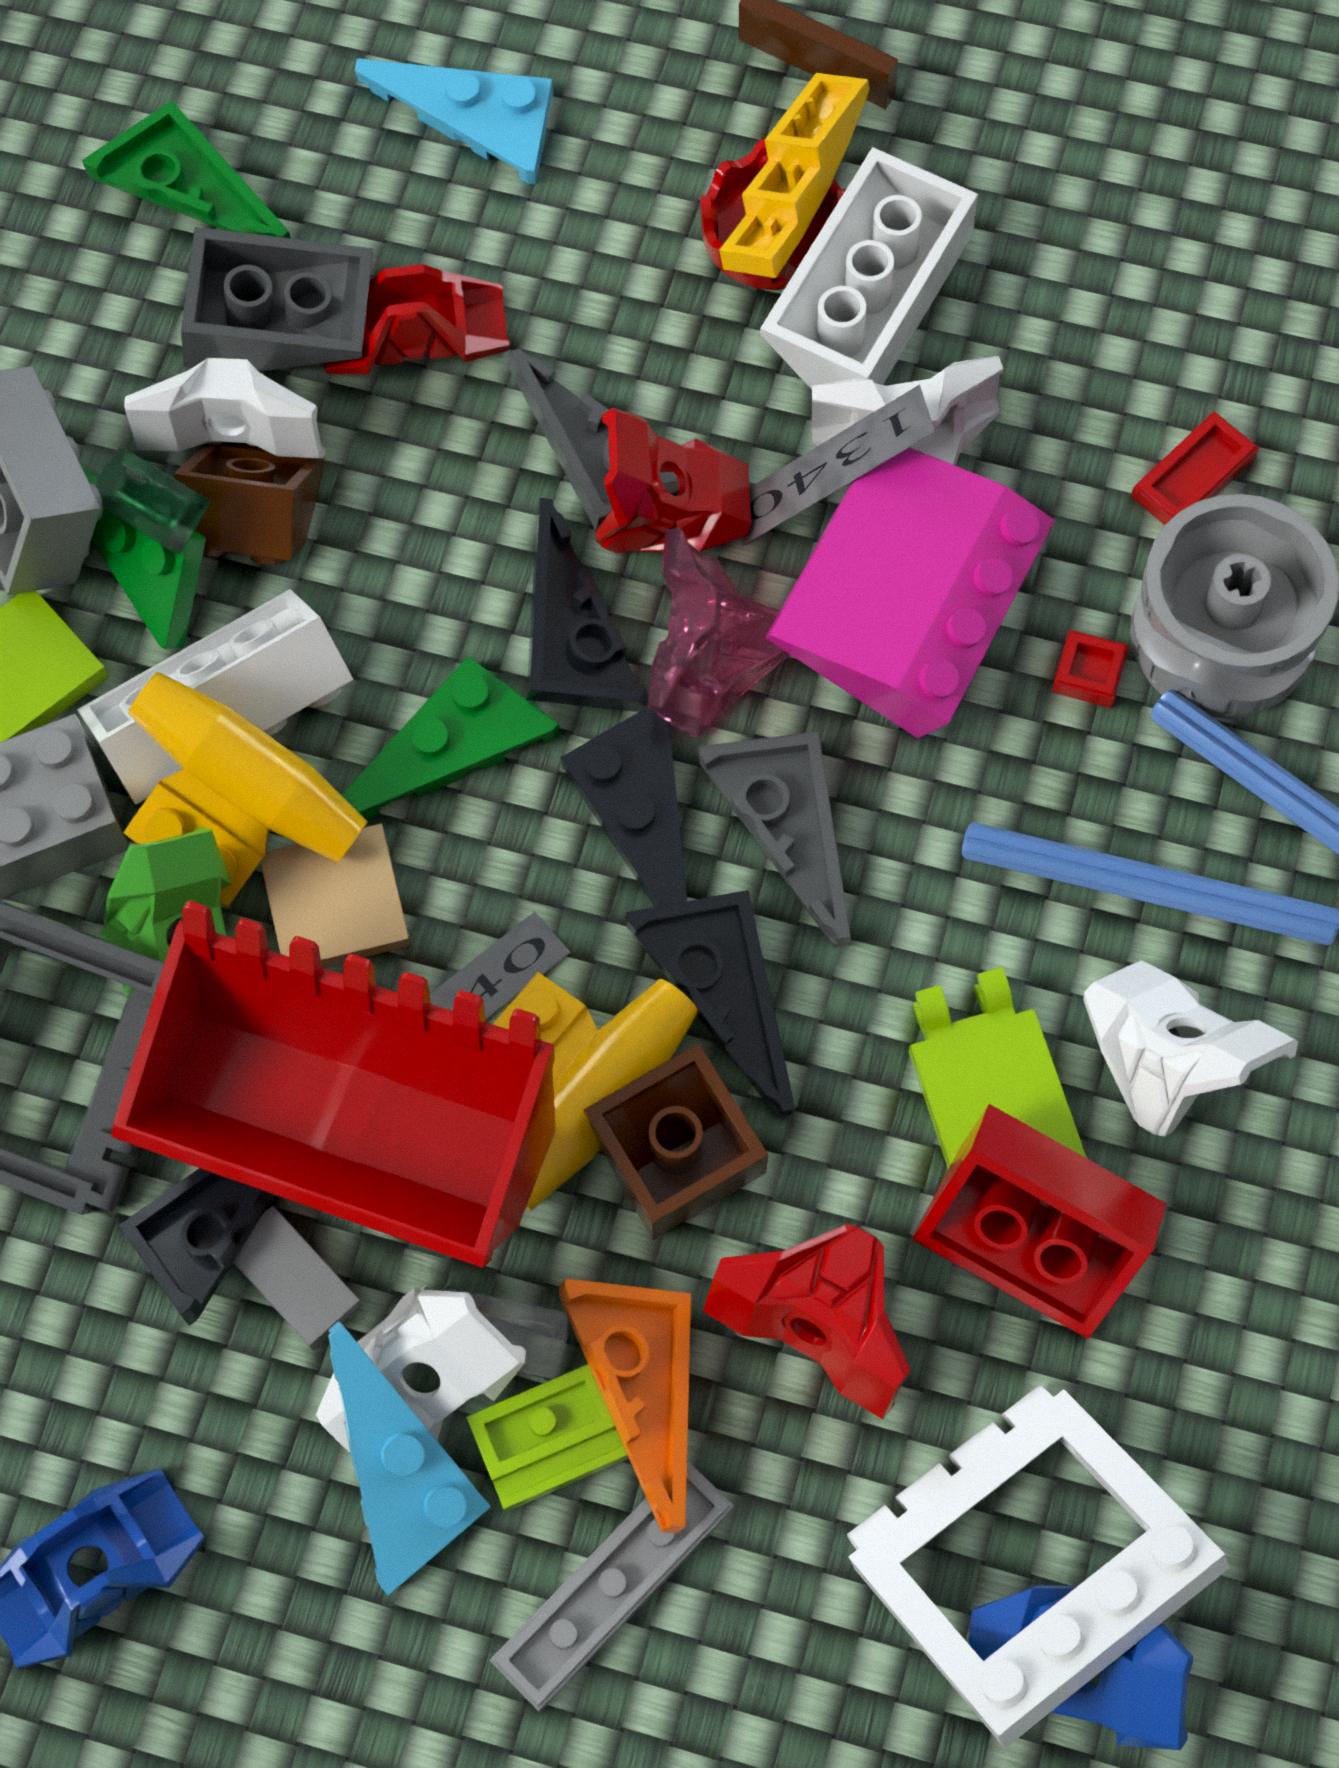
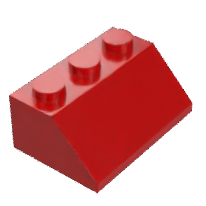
(1040, 1222)

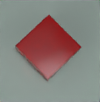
(1090, 668)

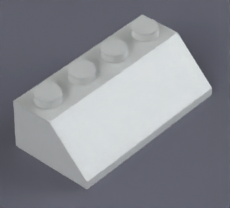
(871, 272)
(256, 665)

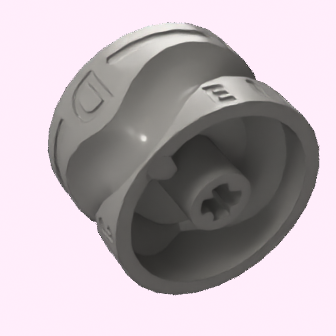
(1233, 604)

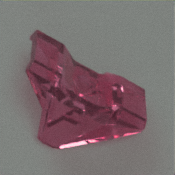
(712, 642)

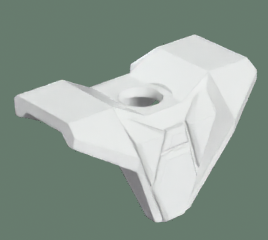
(957, 398)
(222, 404)
(1163, 1071)
(448, 1336)

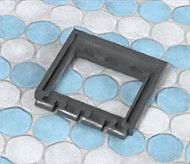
(90, 1172)

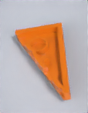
(641, 1365)

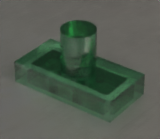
(150, 499)

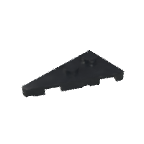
(572, 644)
(632, 794)
(717, 961)
(195, 1235)

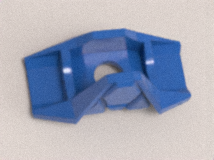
(146, 1546)
(1136, 1695)

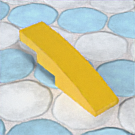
(800, 167)

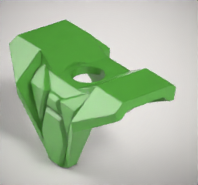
(156, 885)

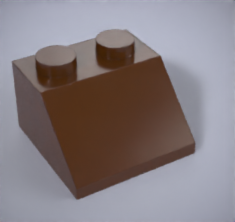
(257, 500)
(677, 1141)

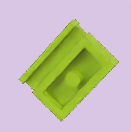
(547, 1438)

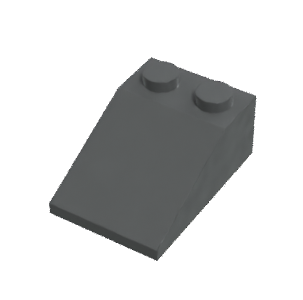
(274, 300)

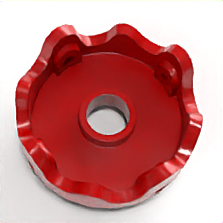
(724, 210)

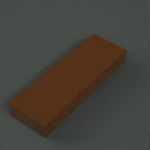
(816, 47)

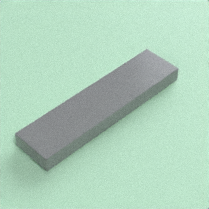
(605, 1594)

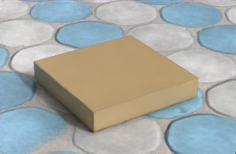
(335, 904)

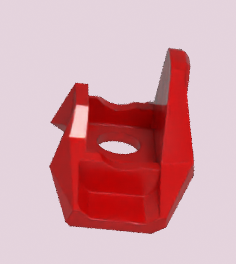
(429, 313)
(710, 499)
(823, 1303)

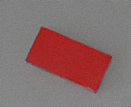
(1195, 469)

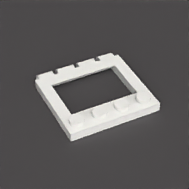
(1088, 1624)

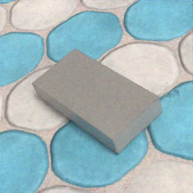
(295, 1279)

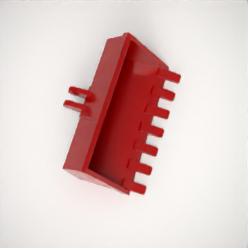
(341, 1089)

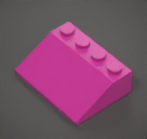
(911, 586)

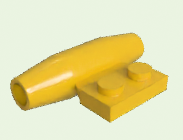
(233, 784)
(595, 1061)

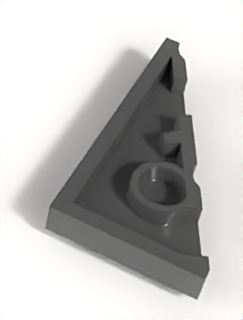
(573, 432)
(785, 805)

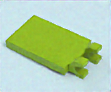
(40, 665)
(987, 1061)

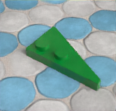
(179, 169)
(151, 575)
(457, 730)

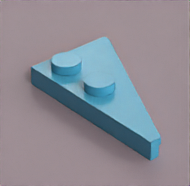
(484, 109)
(407, 1482)

